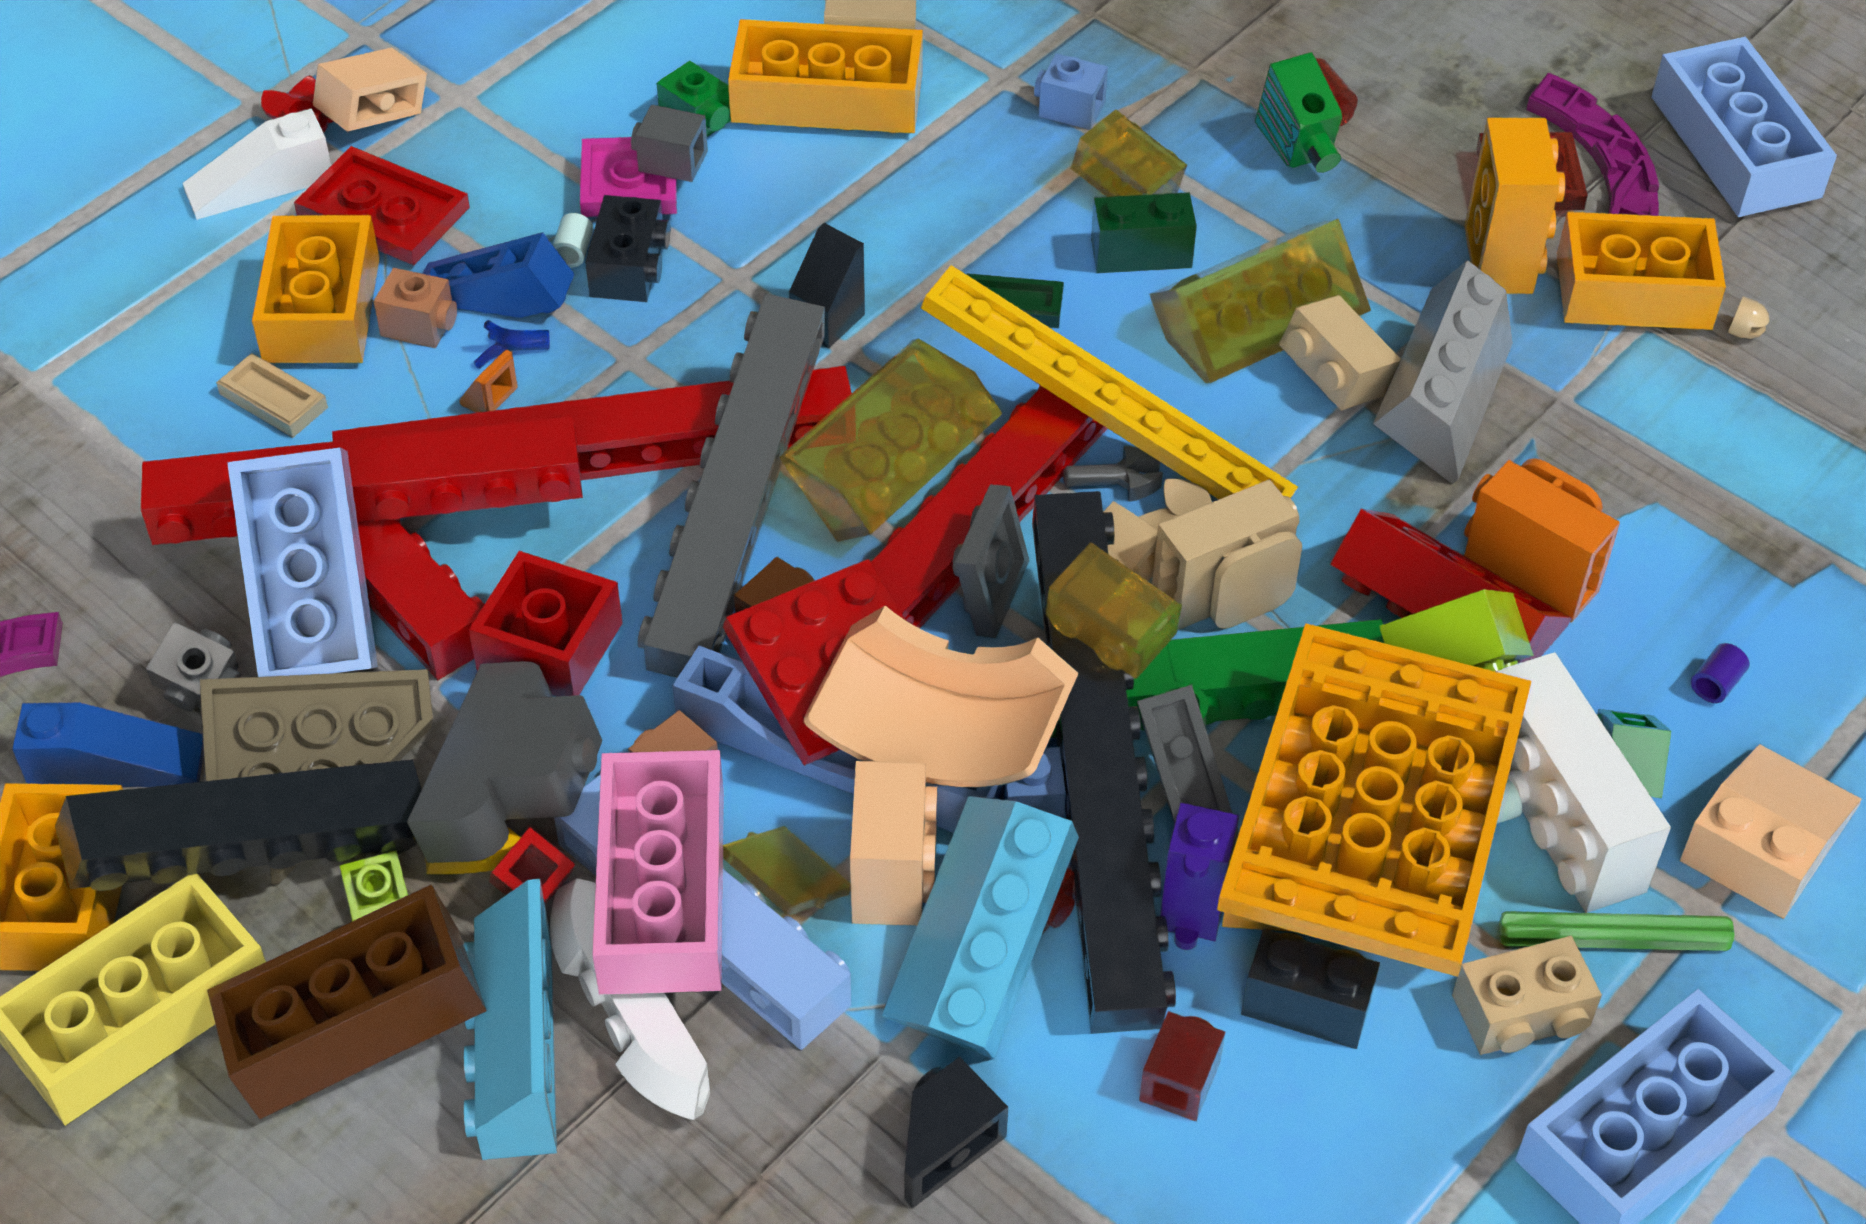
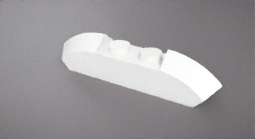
(658, 1049)

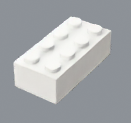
(1582, 792)

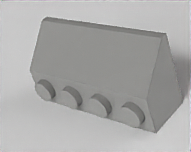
(1449, 370)

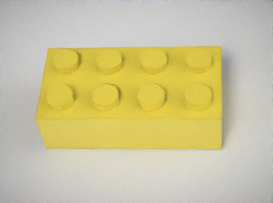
(124, 997)

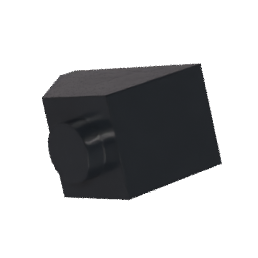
(833, 279)
(950, 1127)

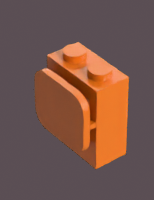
(1542, 533)

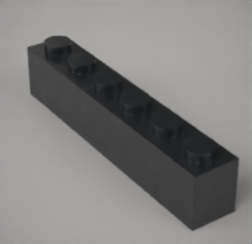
(236, 824)

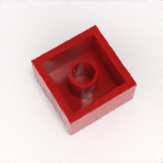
(548, 618)

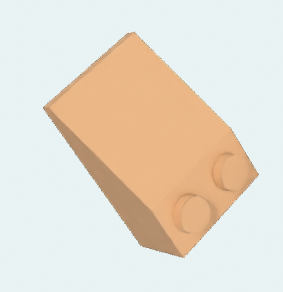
(1768, 829)

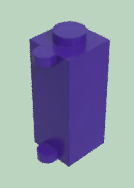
(1196, 872)

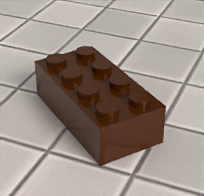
(344, 1002)

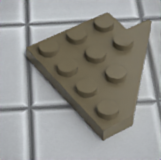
(311, 723)

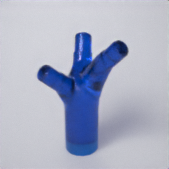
(511, 340)

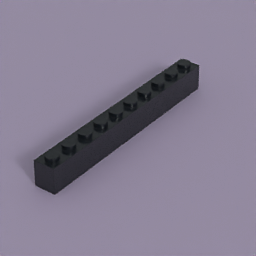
(1103, 788)

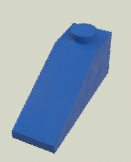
(507, 278)
(102, 747)

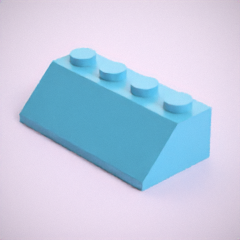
(982, 923)
(516, 1034)

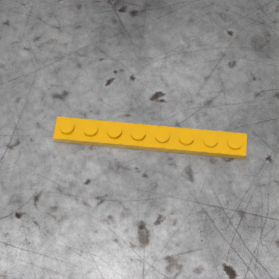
(1095, 387)

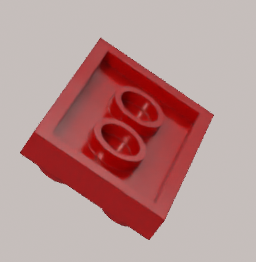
(404, 206)

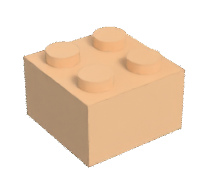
(892, 842)

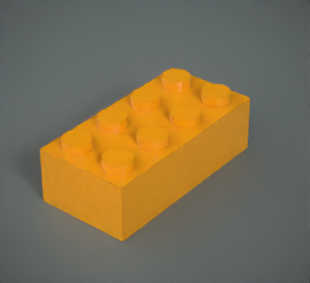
(826, 76)

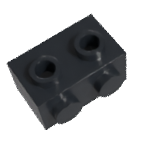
(627, 248)
(1310, 988)

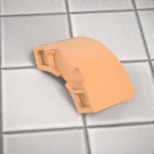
(915, 701)

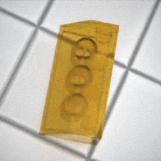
(1244, 304)
(889, 439)

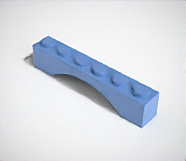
(731, 709)

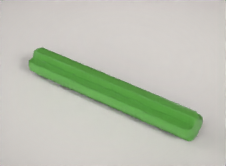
(1618, 930)

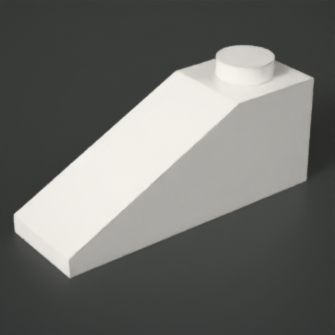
(265, 164)

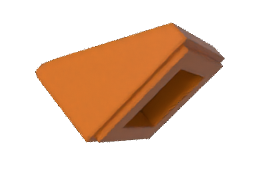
(492, 385)

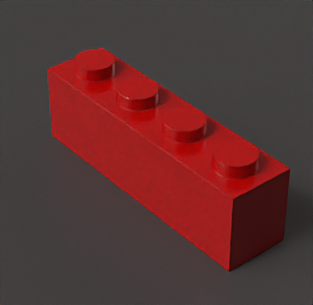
(417, 596)

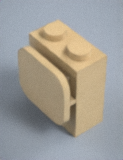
(1230, 557)

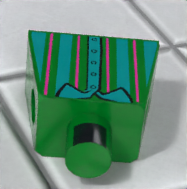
(1300, 113)

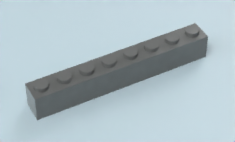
(735, 484)

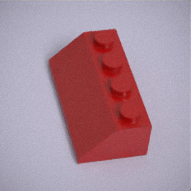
(1422, 573)

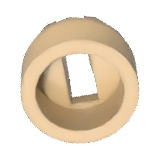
(1749, 319)

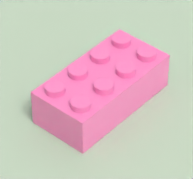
(659, 873)

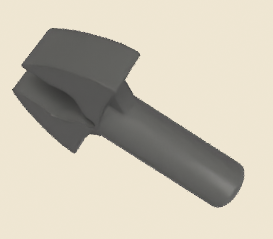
(1123, 473)

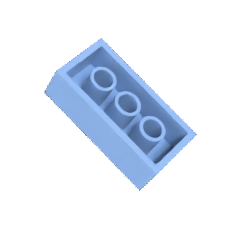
(1743, 126)
(302, 563)
(1653, 1115)

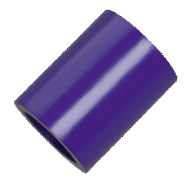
(1720, 673)

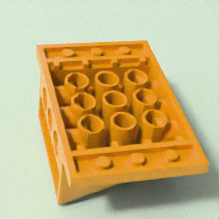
(1376, 800)

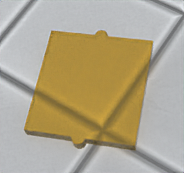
(785, 870)

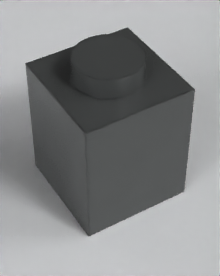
(670, 143)

